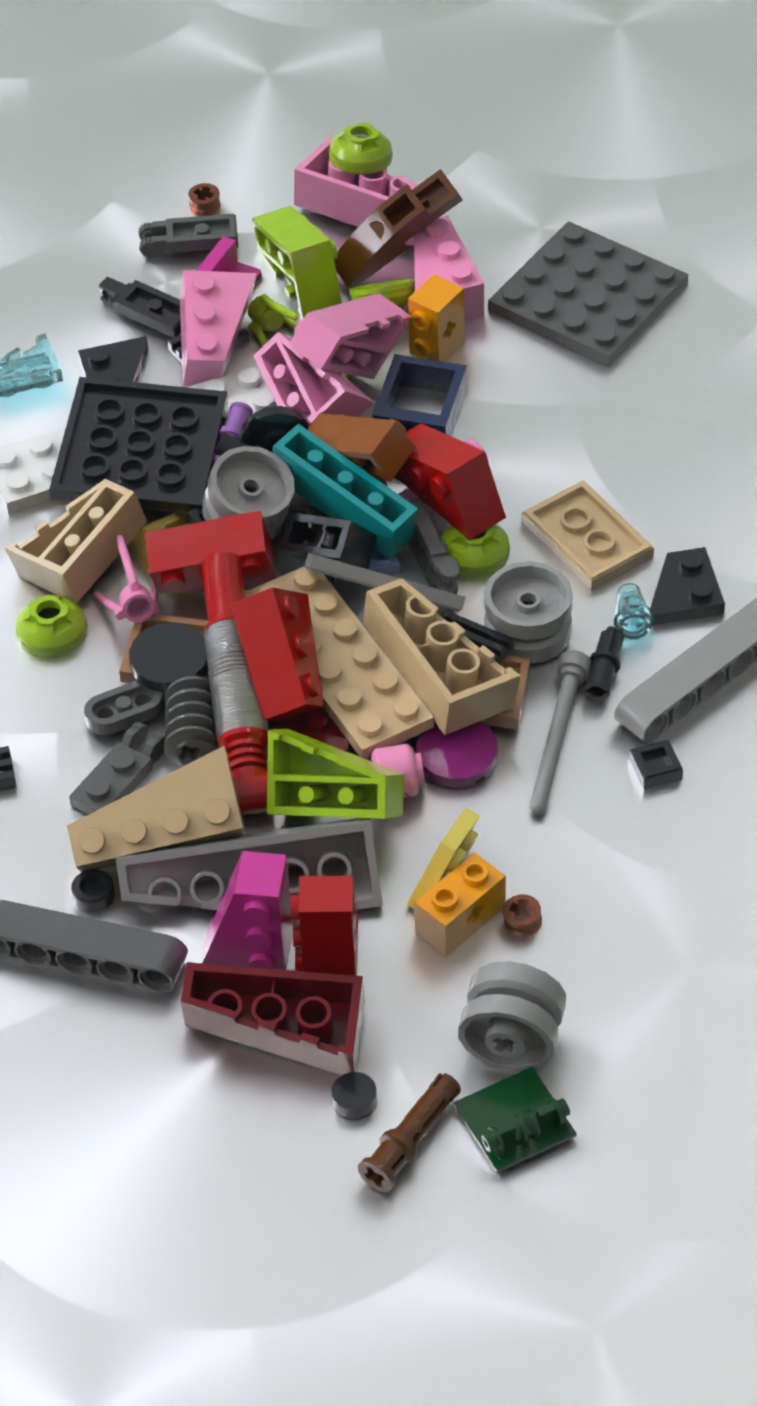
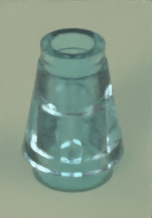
(632, 612)

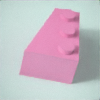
(442, 253)
(211, 319)
(351, 335)
(303, 385)

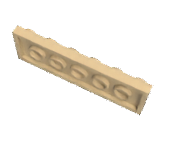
(358, 680)

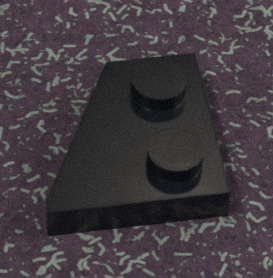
(114, 360)
(686, 588)

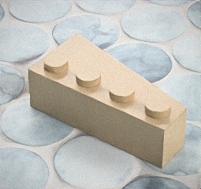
(437, 659)

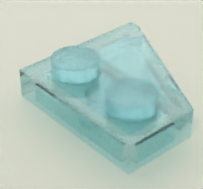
(29, 369)

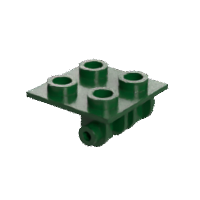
(515, 1119)

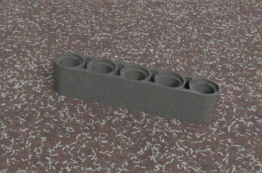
(90, 947)

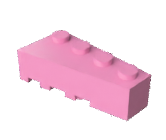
(341, 194)

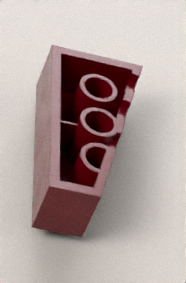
(279, 1011)

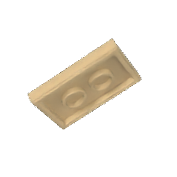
(587, 535)

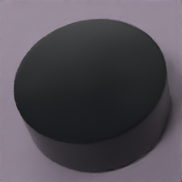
(93, 890)
(354, 1095)

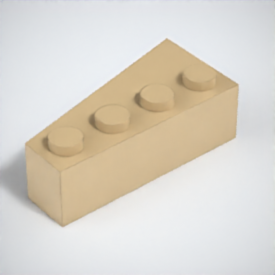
(173, 811)

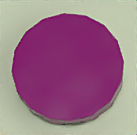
(458, 757)

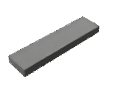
(375, 579)

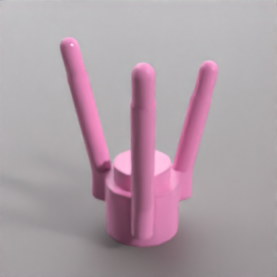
(134, 599)

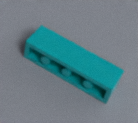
(346, 490)

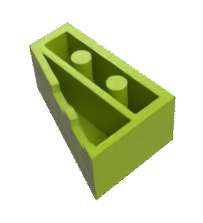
(301, 255)
(326, 781)

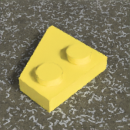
(449, 853)

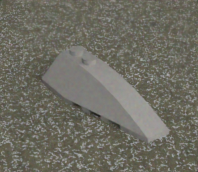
(201, 871)

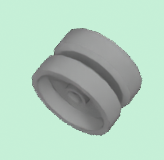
(247, 482)
(532, 607)
(512, 1015)

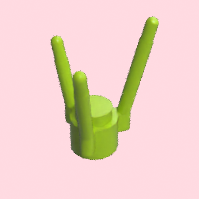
(269, 316)

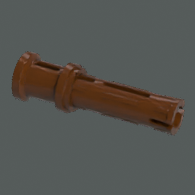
(400, 1144)

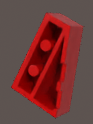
(452, 480)
(178, 551)
(280, 652)
(325, 925)

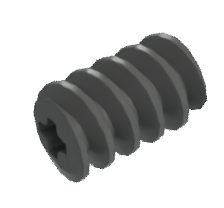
(189, 720)

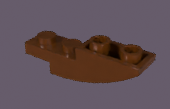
(394, 222)

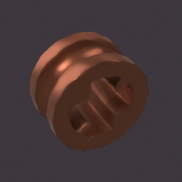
(204, 199)
(522, 903)

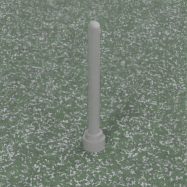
(572, 672)

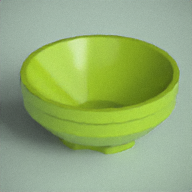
(360, 150)
(394, 290)
(478, 556)
(54, 635)

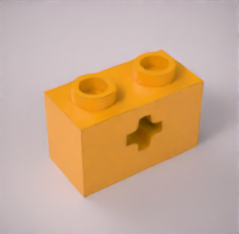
(436, 319)
(460, 904)

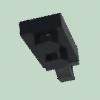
(143, 305)

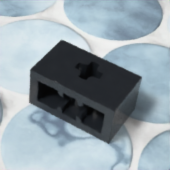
(327, 538)

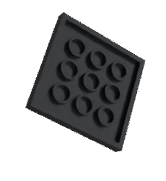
(142, 439)

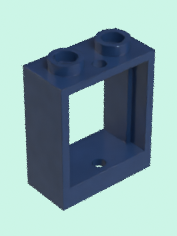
(424, 375)

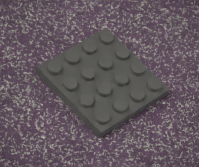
(588, 293)

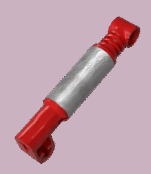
(233, 695)

